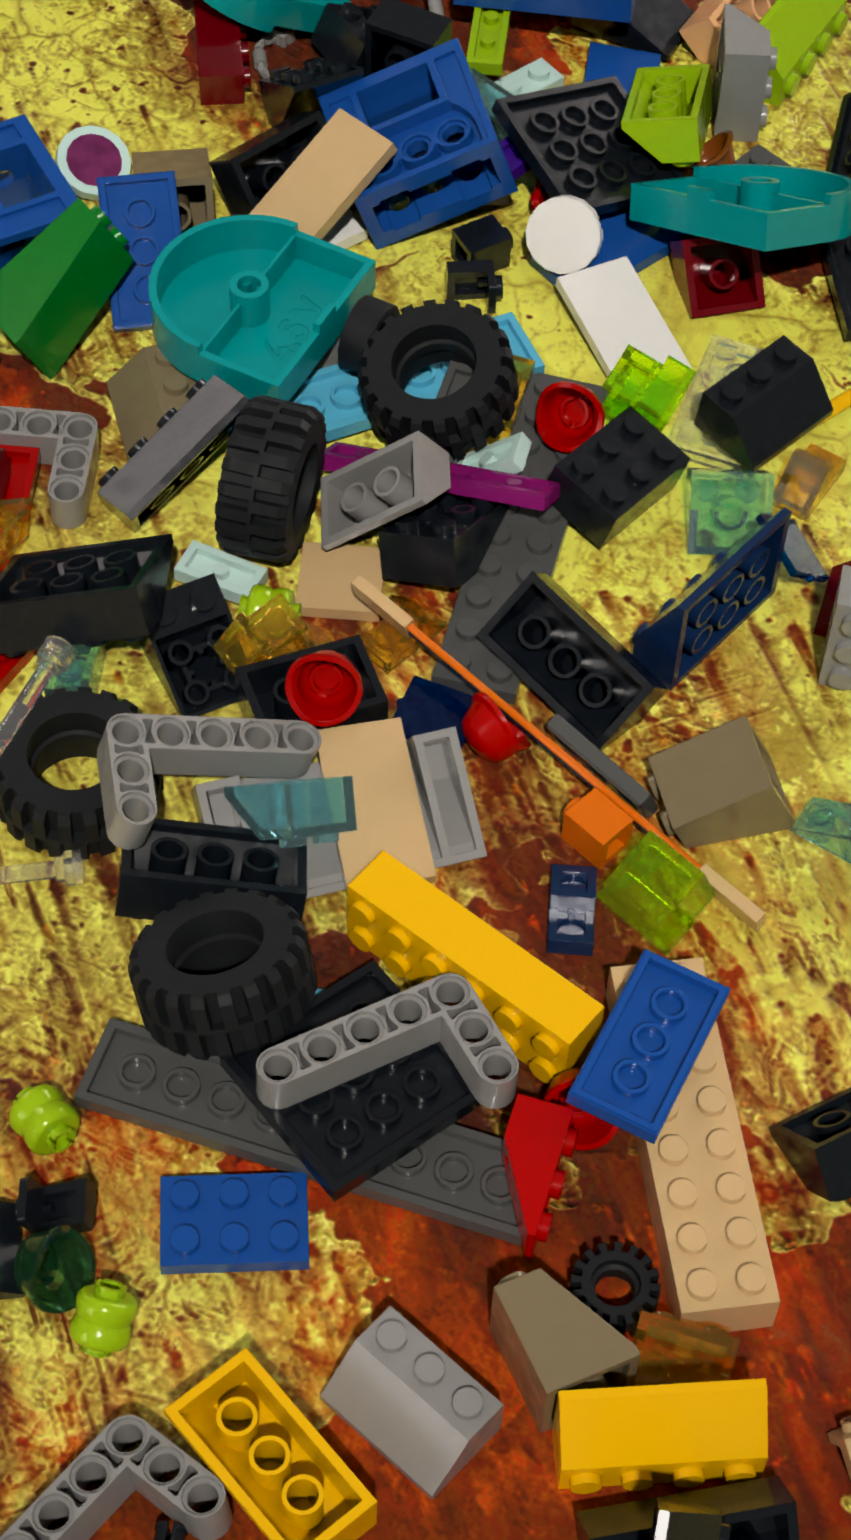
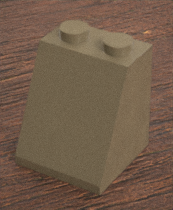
(192, 181)
(719, 787)
(555, 1343)

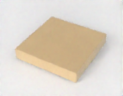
(327, 578)

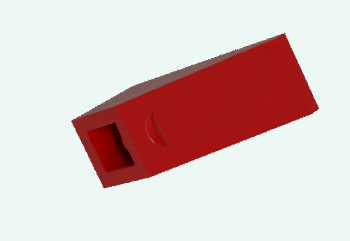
(531, 1155)

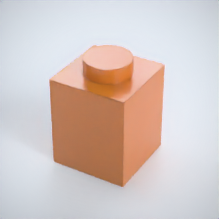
(596, 827)

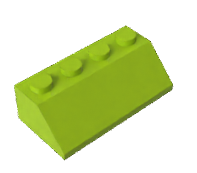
(801, 34)
(670, 112)

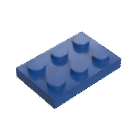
(233, 1223)

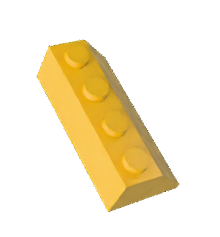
(660, 1435)
(271, 1456)

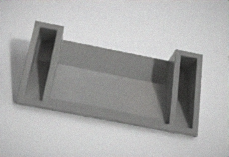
(443, 797)

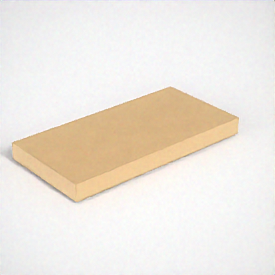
(328, 175)
(384, 796)

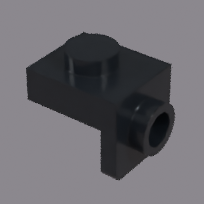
(473, 281)
(54, 1205)

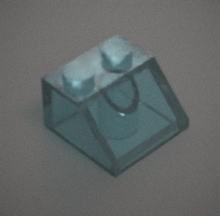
(724, 506)
(296, 809)

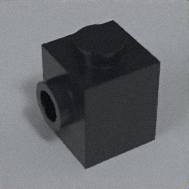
(482, 241)

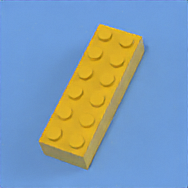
(430, 934)

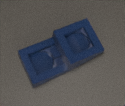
(572, 909)

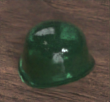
(54, 1267)

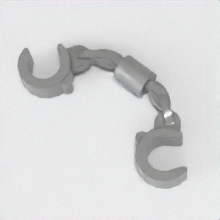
(276, 37)

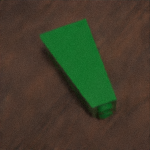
(61, 284)

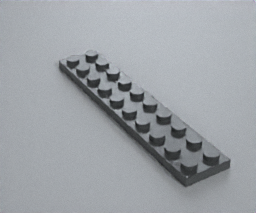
(523, 544)
(139, 1081)

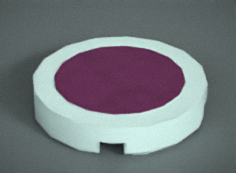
(90, 154)

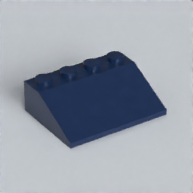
(713, 603)

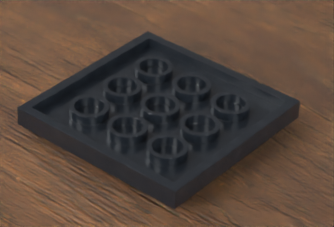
(577, 142)
(373, 1118)

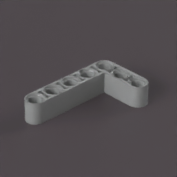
(68, 444)
(151, 744)
(392, 1041)
(121, 1477)

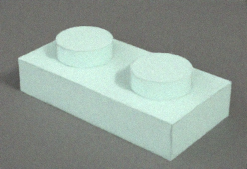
(532, 77)
(504, 455)
(232, 573)

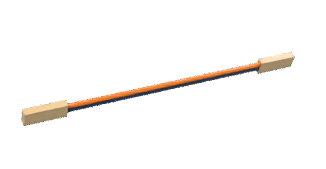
(405, 624)

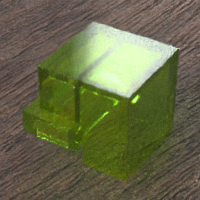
(646, 386)
(657, 892)

